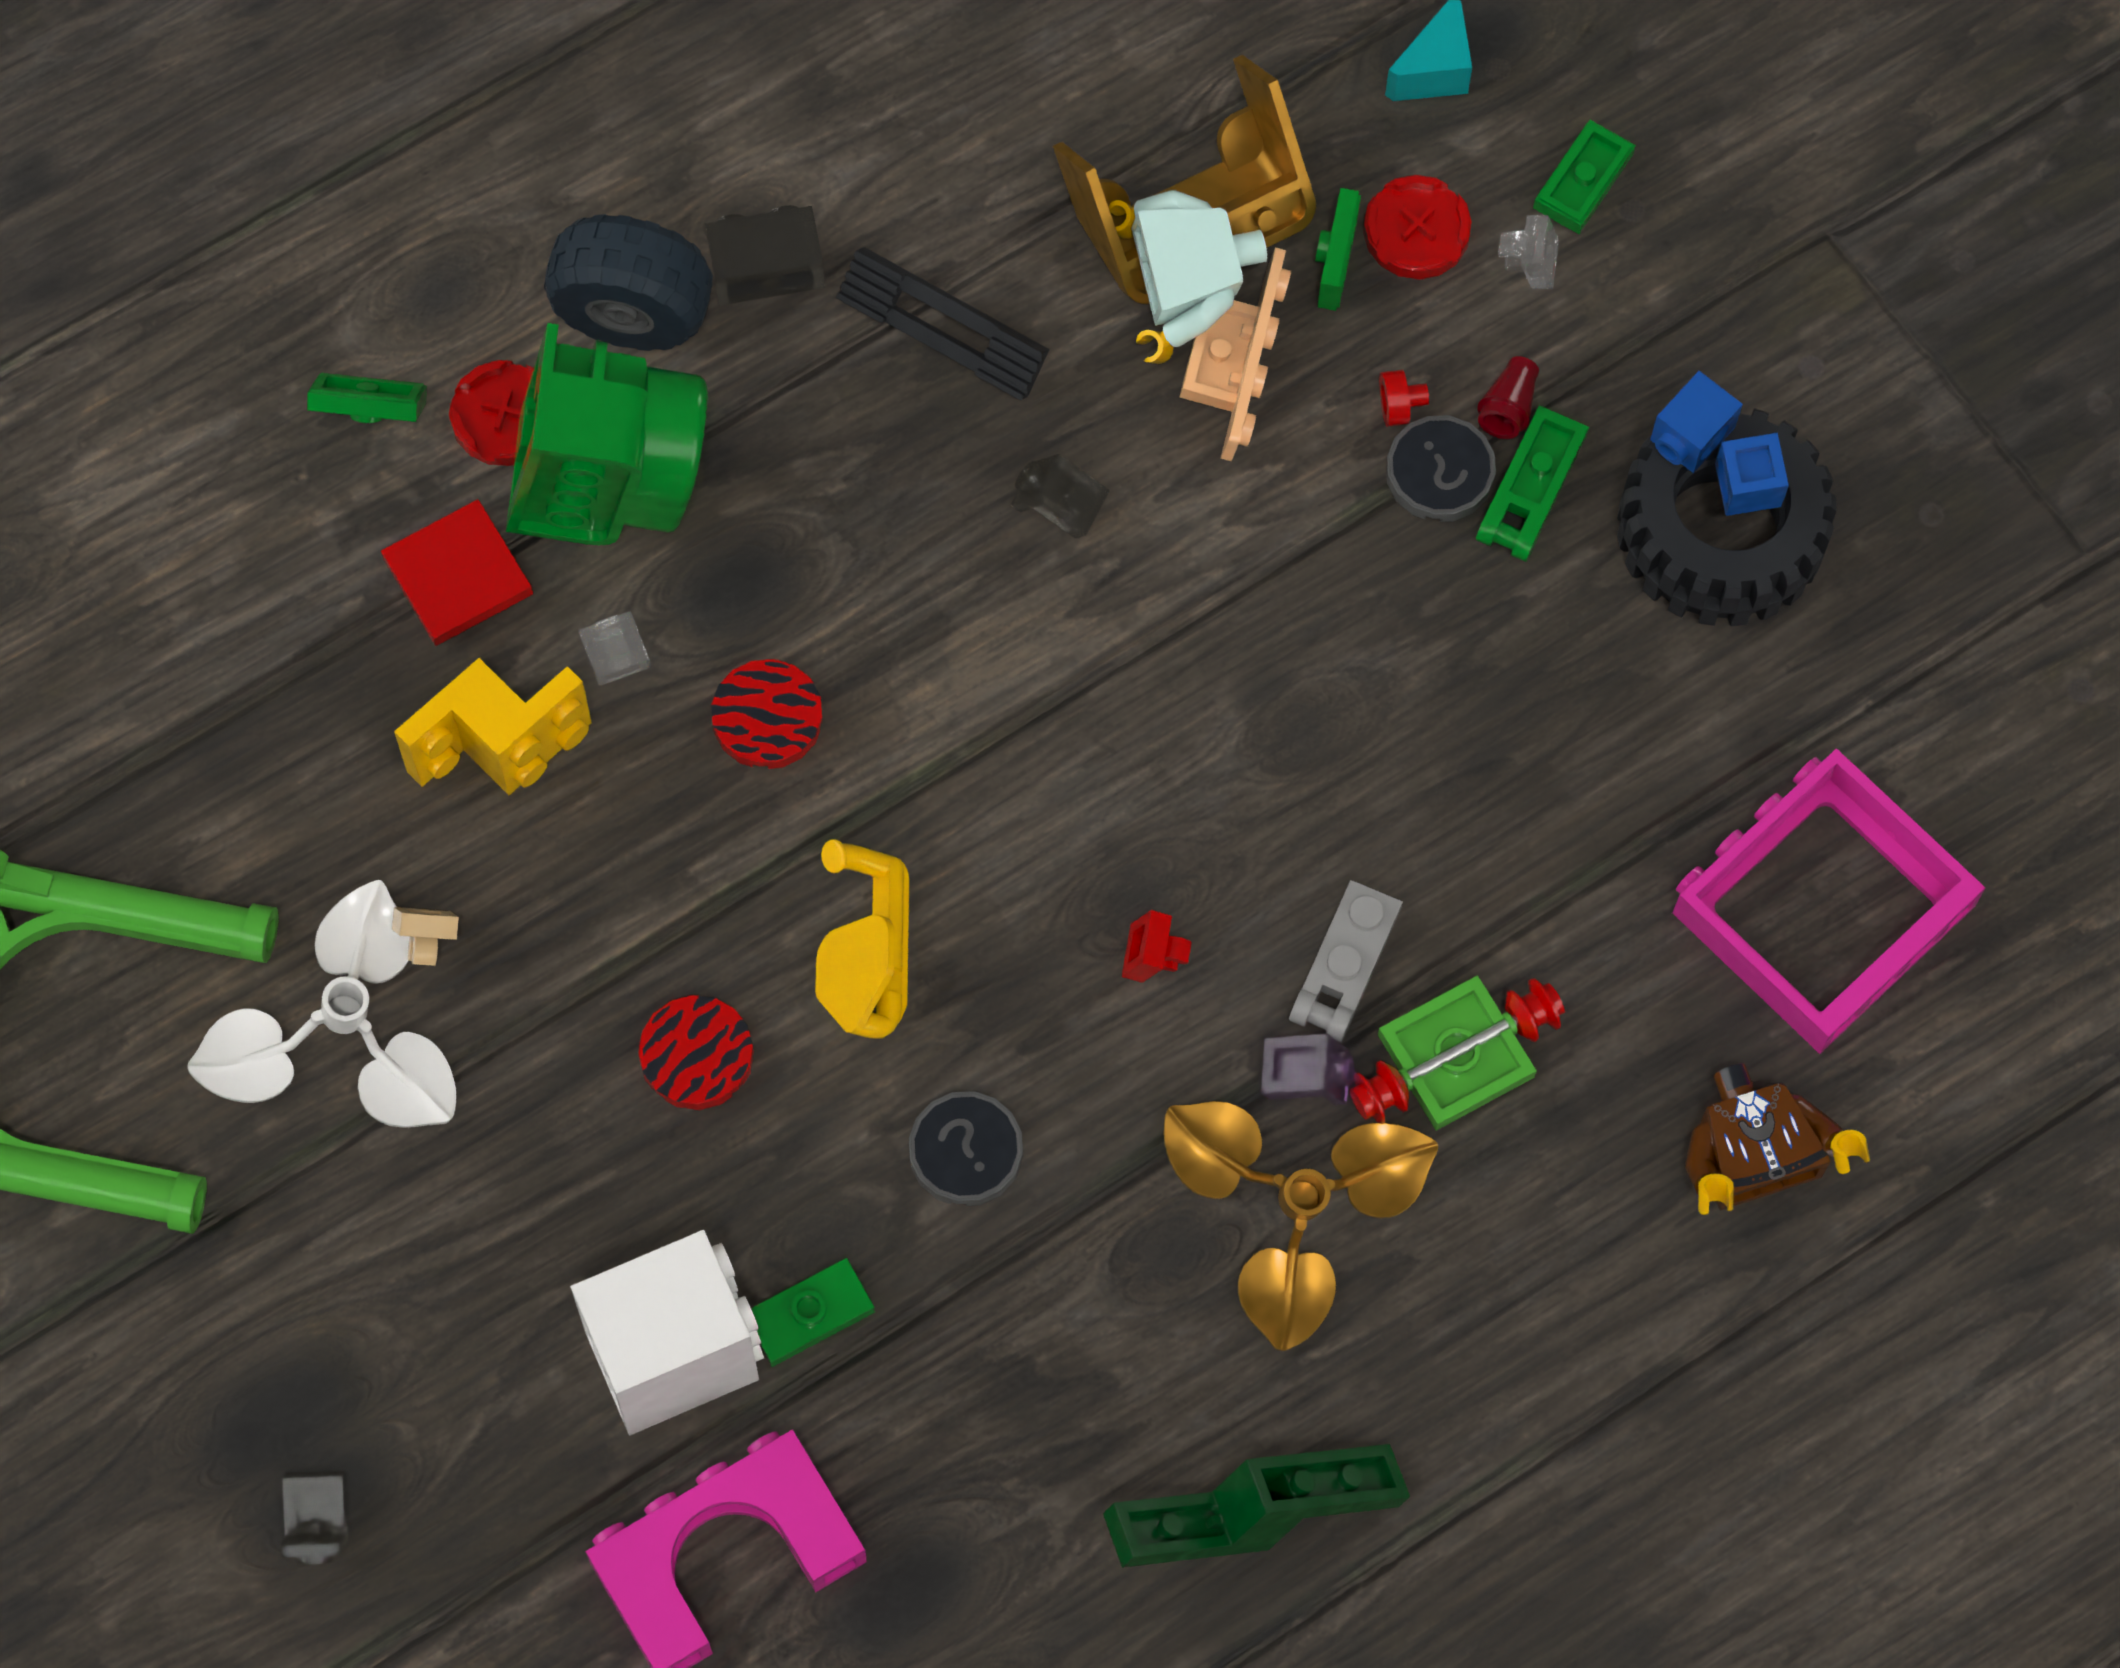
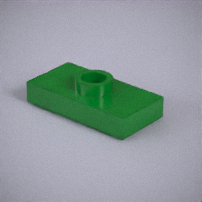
(1584, 176)
(1335, 249)
(367, 398)
(811, 1312)

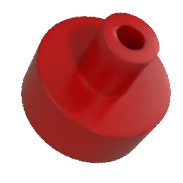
(1398, 397)

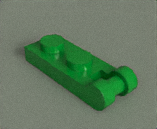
(1533, 481)

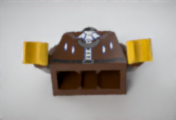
(1762, 1143)

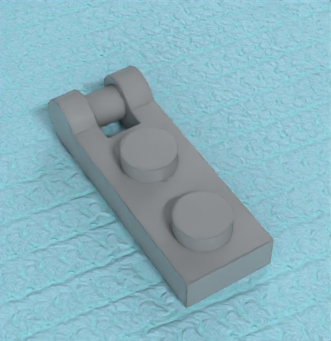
(1346, 959)

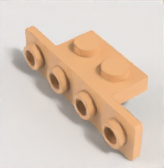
(1226, 357)

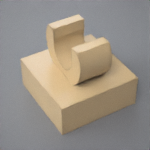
(424, 928)

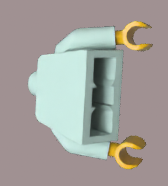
(1186, 264)

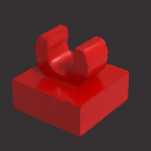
(1152, 948)

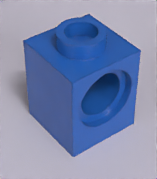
(1695, 422)
(1751, 474)

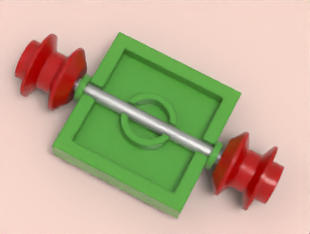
(1457, 1052)

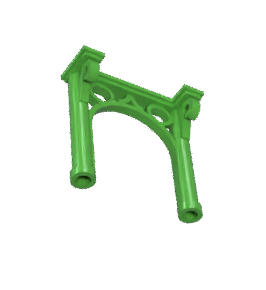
(141, 913)

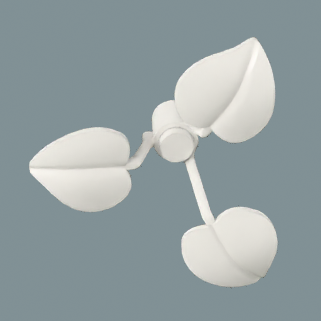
(405, 1084)

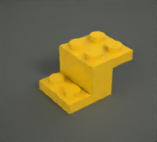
(494, 727)

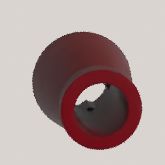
(1508, 402)

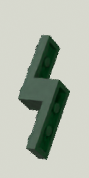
(1256, 1505)

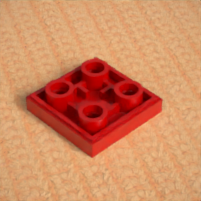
(456, 572)

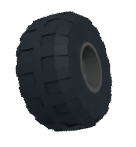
(628, 282)

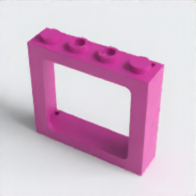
(1883, 825)

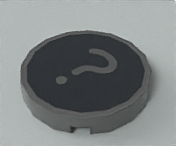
(1440, 468)
(966, 1148)

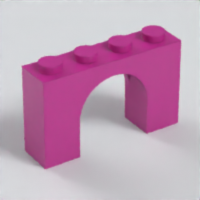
(769, 1484)

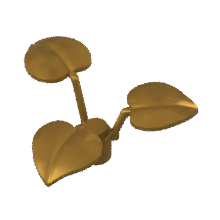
(1281, 1290)

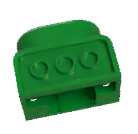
(604, 445)

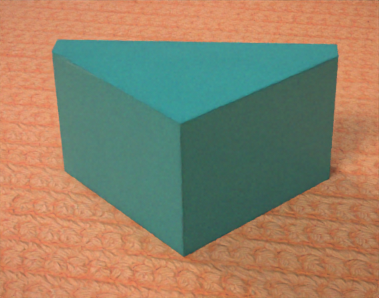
(1435, 61)

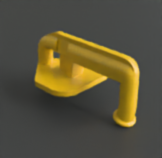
(867, 959)

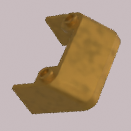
(1257, 183)

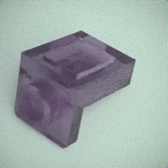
(1307, 1068)

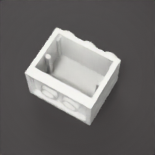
(669, 1330)

